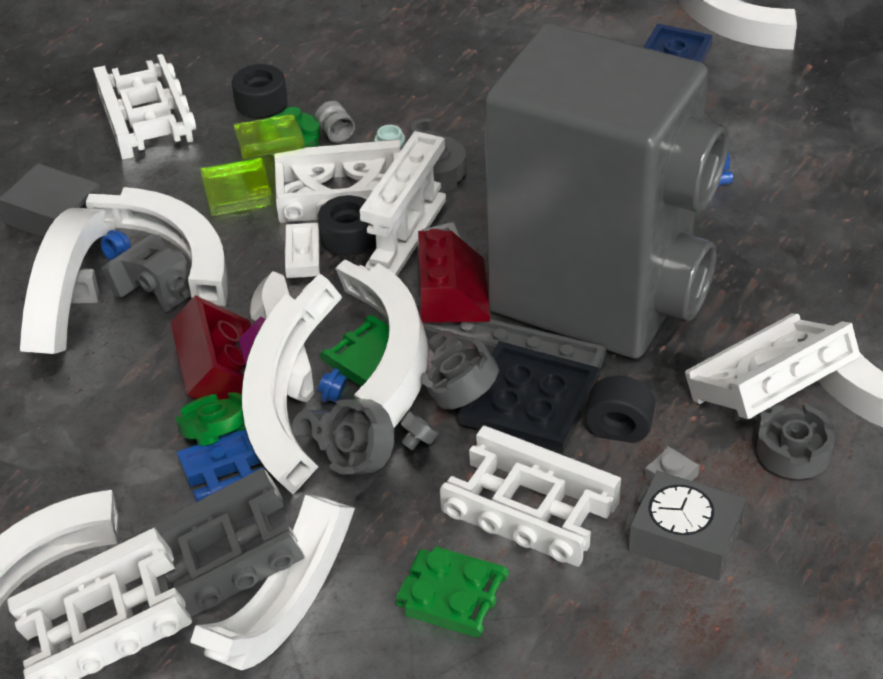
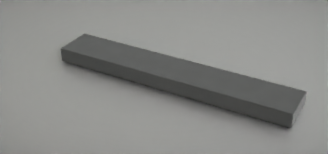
(532, 339)

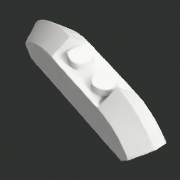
(263, 301)

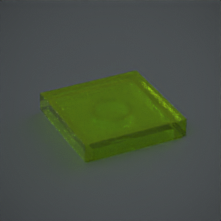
(268, 136)
(236, 186)

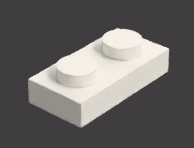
(302, 250)

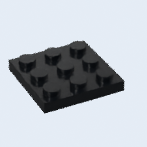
(533, 397)

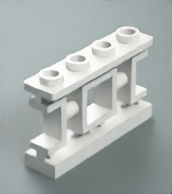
(147, 120)
(404, 202)
(541, 472)
(88, 587)

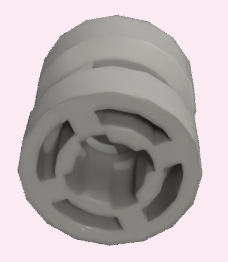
(335, 121)

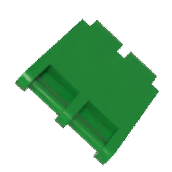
(362, 354)
(448, 588)

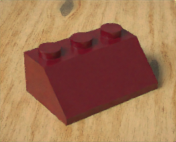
(450, 279)
(209, 348)

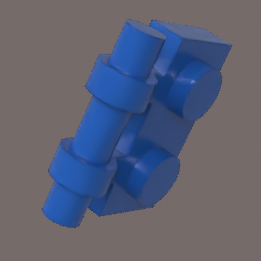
(208, 462)

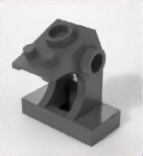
(160, 271)

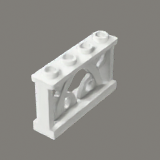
(318, 164)
(772, 364)

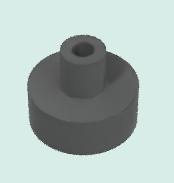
(418, 430)

